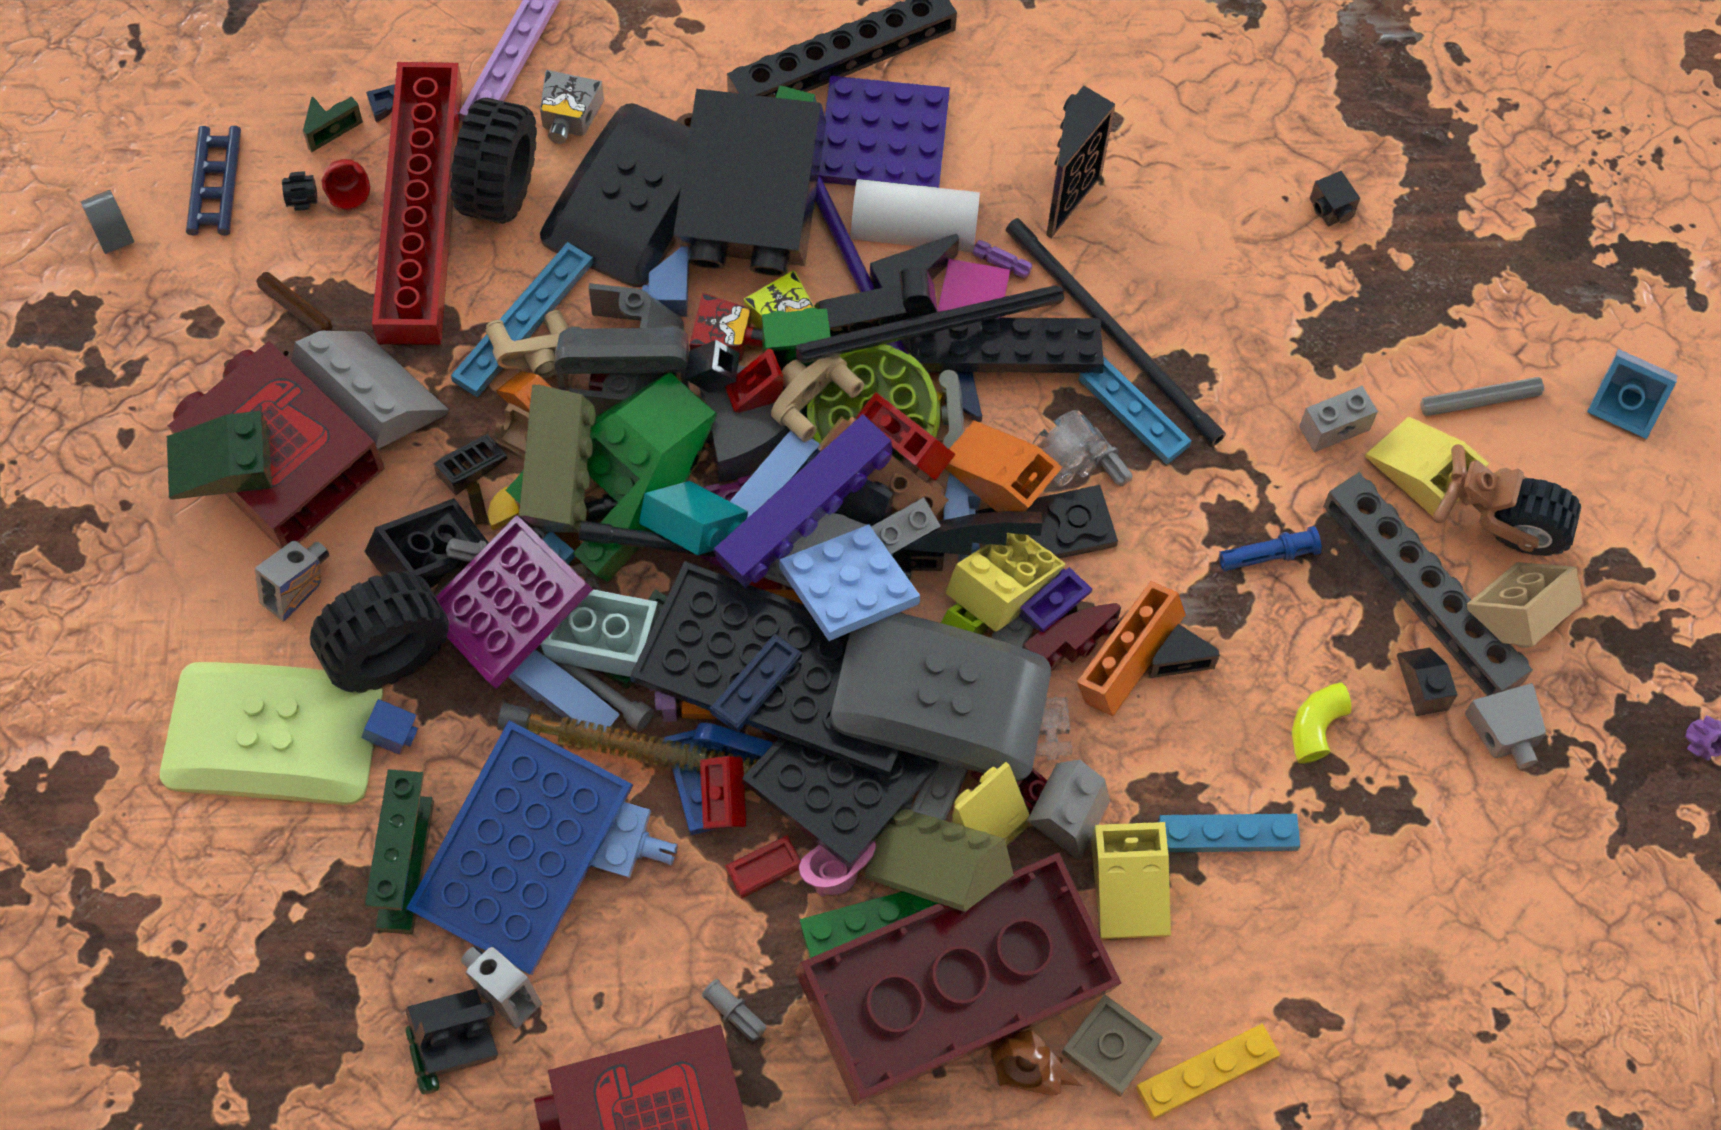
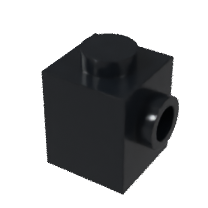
(1334, 199)
(712, 366)

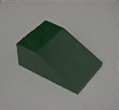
(220, 457)

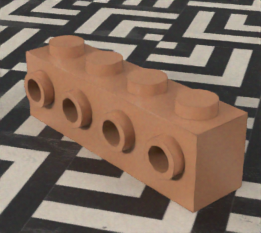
(898, 477)

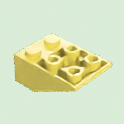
(1420, 461)
(1002, 579)
(993, 805)
(1132, 880)

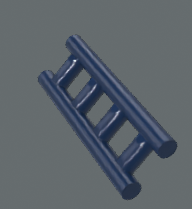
(226, 192)

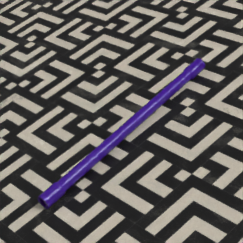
(846, 245)

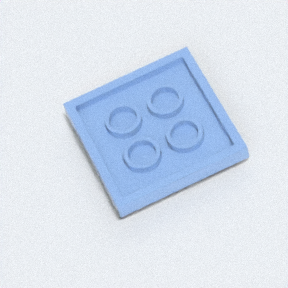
(849, 582)

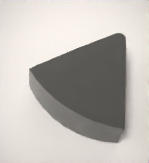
(741, 439)

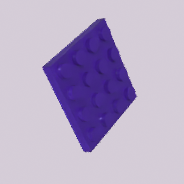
(883, 132)

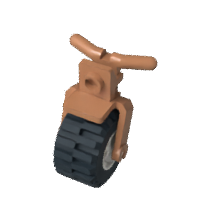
(1518, 510)

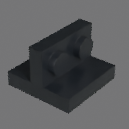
(452, 1032)

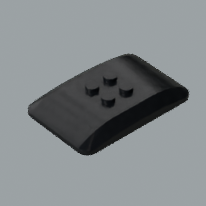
(624, 196)

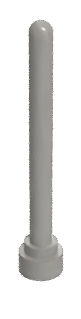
(636, 714)

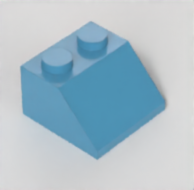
(1632, 393)

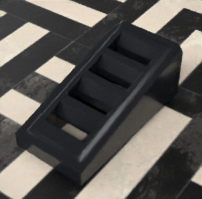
(453, 460)

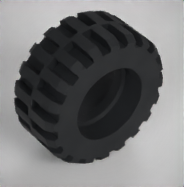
(493, 160)
(379, 631)

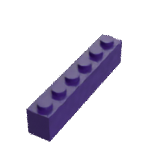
(804, 501)

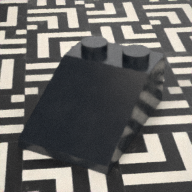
(420, 541)

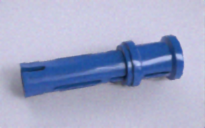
(1285, 547)

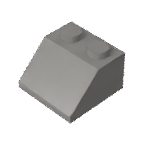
(1071, 806)

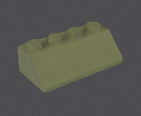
(556, 459)
(939, 860)

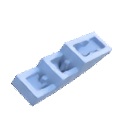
(561, 691)

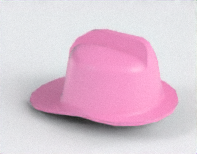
(829, 873)

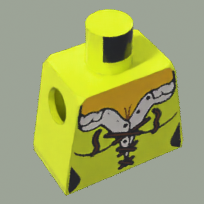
(781, 295)

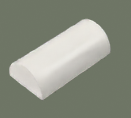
(913, 214)

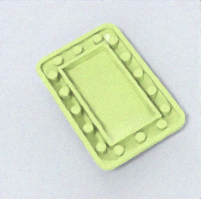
(268, 734)

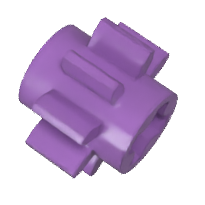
(1705, 737)

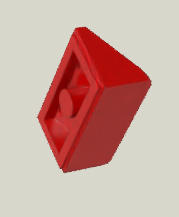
(722, 792)

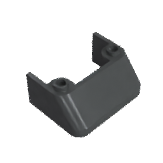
(631, 305)
(621, 352)

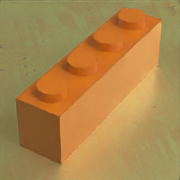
(1131, 648)

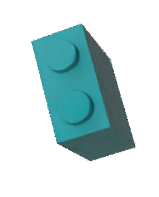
(691, 516)

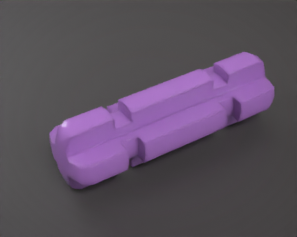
(1002, 259)

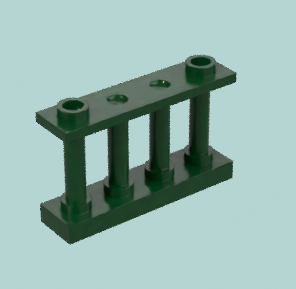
(399, 851)

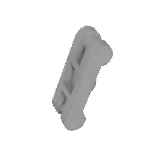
(952, 412)

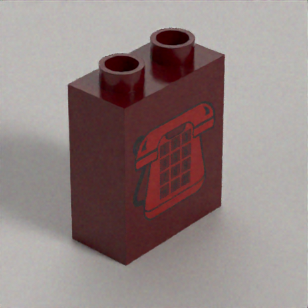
(314, 447)
(653, 1086)

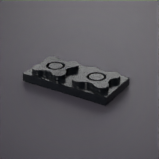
(1073, 522)

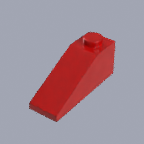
(908, 436)

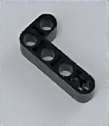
(882, 306)

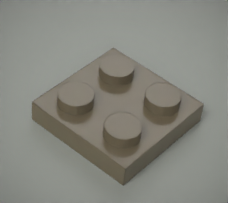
(1112, 1045)

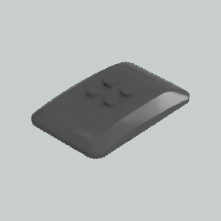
(942, 694)

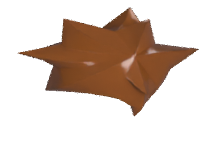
(1029, 1064)

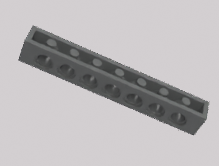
(1407, 578)

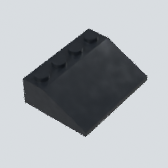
(1080, 154)

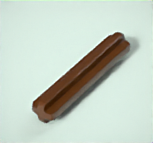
(293, 303)

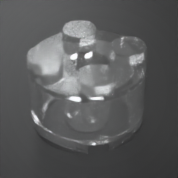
(1072, 445)

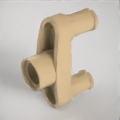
(531, 353)
(804, 384)

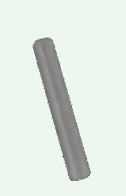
(1482, 396)

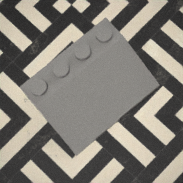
(366, 384)

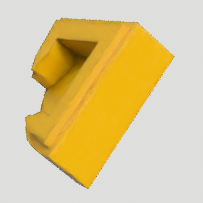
(502, 509)

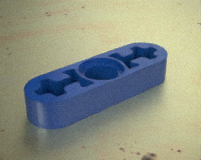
(730, 741)

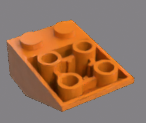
(1001, 467)

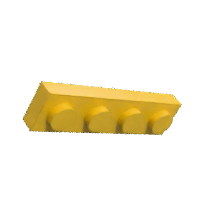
(1207, 1071)

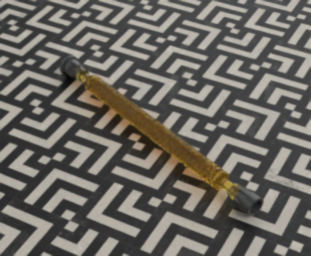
(580, 734)

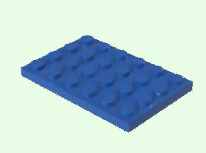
(520, 847)

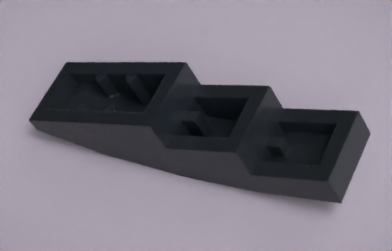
(959, 533)

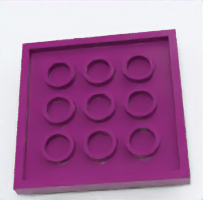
(509, 600)

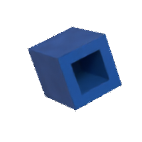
(390, 727)

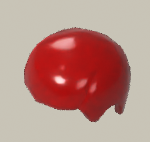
(346, 184)

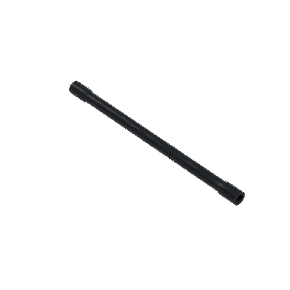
(1200, 420)
(609, 534)

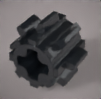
(299, 191)

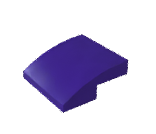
(1054, 600)

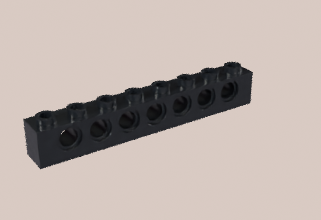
(846, 48)

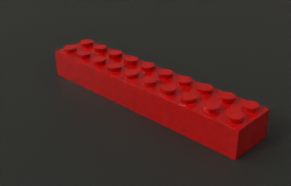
(417, 204)

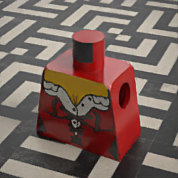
(726, 323)

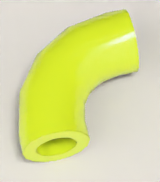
(1314, 717)

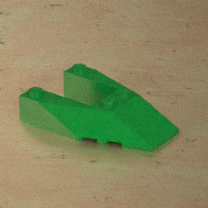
(636, 450)

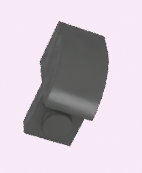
(107, 221)

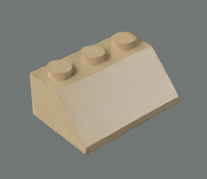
(1527, 602)

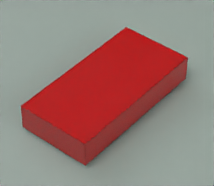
(763, 866)

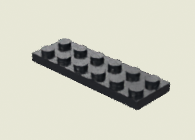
(1014, 346)

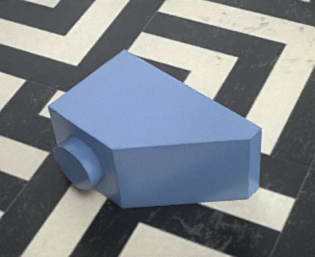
(670, 282)

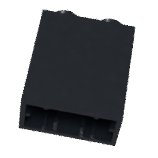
(750, 180)

